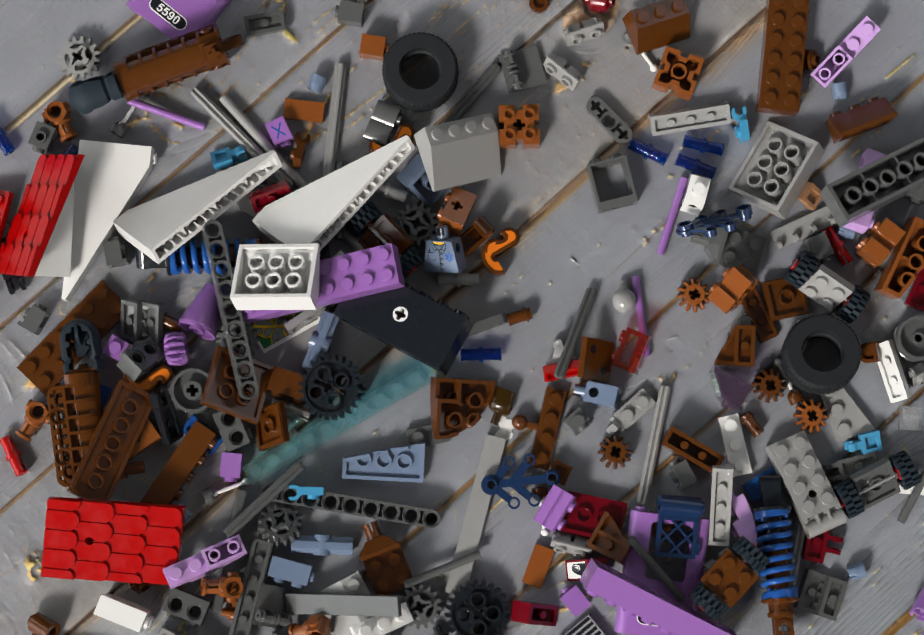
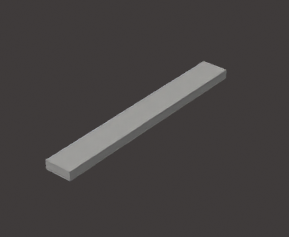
(476, 511)

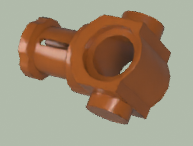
(60, 121)
(33, 422)
(222, 586)
(315, 625)

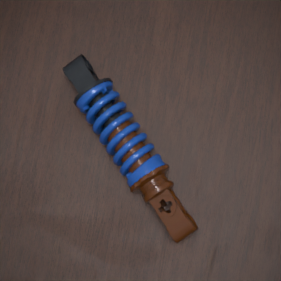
(194, 257)
(780, 593)

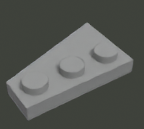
(844, 415)

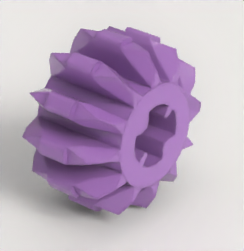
(176, 348)

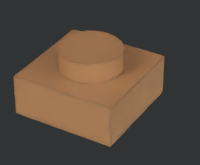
(810, 196)

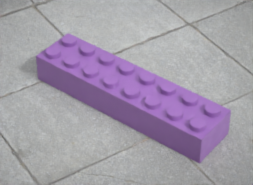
(349, 278)
(647, 603)

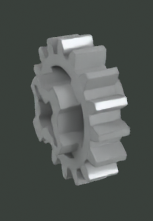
(76, 65)

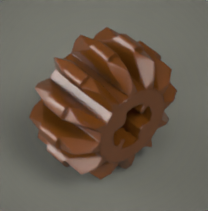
(776, 385)
(621, 454)

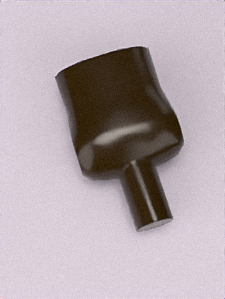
(501, 404)

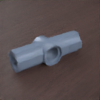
(321, 338)
(323, 545)

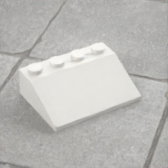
(276, 277)

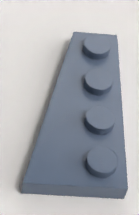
(390, 464)

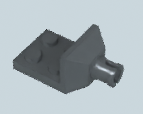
(732, 248)

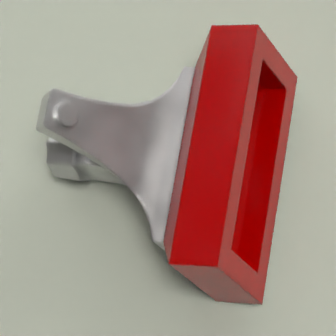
(549, 368)

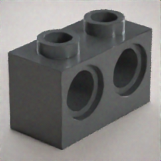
(140, 359)
(227, 432)
(188, 601)

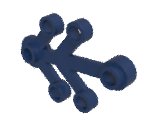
(718, 219)
(517, 481)

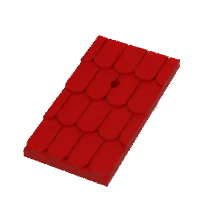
(42, 229)
(111, 540)

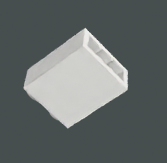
(124, 612)

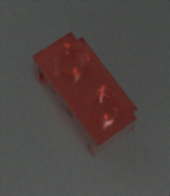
(637, 354)

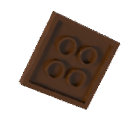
(222, 391)

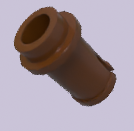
(519, 316)
(170, 322)
(751, 423)

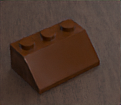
(658, 25)
(860, 119)

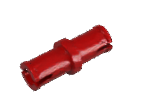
(838, 246)
(13, 455)

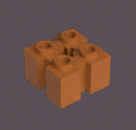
(689, 68)
(527, 135)
(880, 242)
(733, 289)

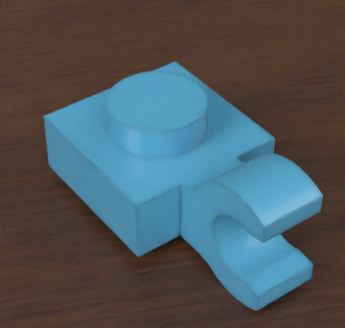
(742, 129)
(224, 157)
(866, 443)
(312, 492)

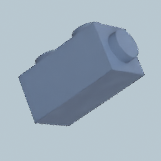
(291, 571)

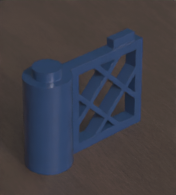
(678, 509)

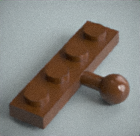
(545, 428)

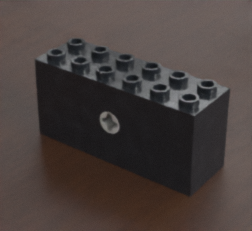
(427, 332)

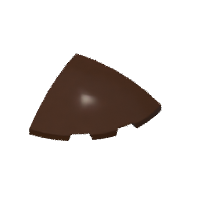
(457, 404)

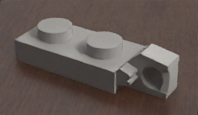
(630, 412)

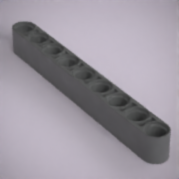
(227, 320)
(360, 510)

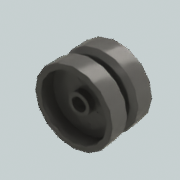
(904, 339)
(182, 390)

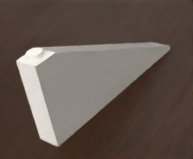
(102, 193)
(327, 204)
(176, 217)

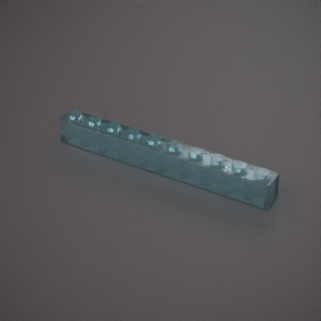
(328, 430)

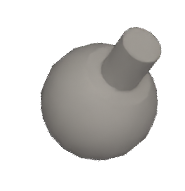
(624, 299)

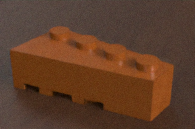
(904, 261)

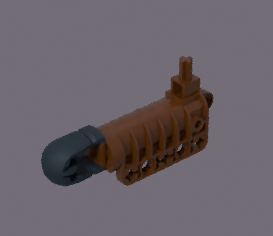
(155, 68)
(81, 401)

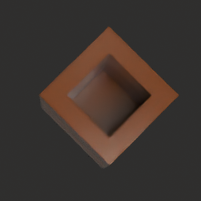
(373, 47)

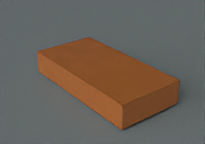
(304, 110)
(538, 566)

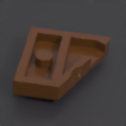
(738, 347)
(610, 540)

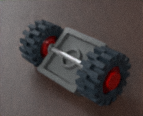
(876, 483)

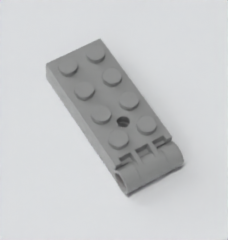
(800, 474)

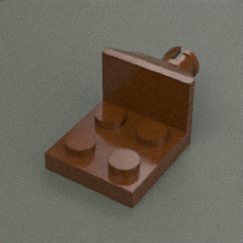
(384, 561)

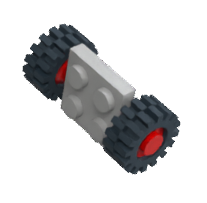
(826, 287)

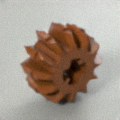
(689, 289)
(817, 414)

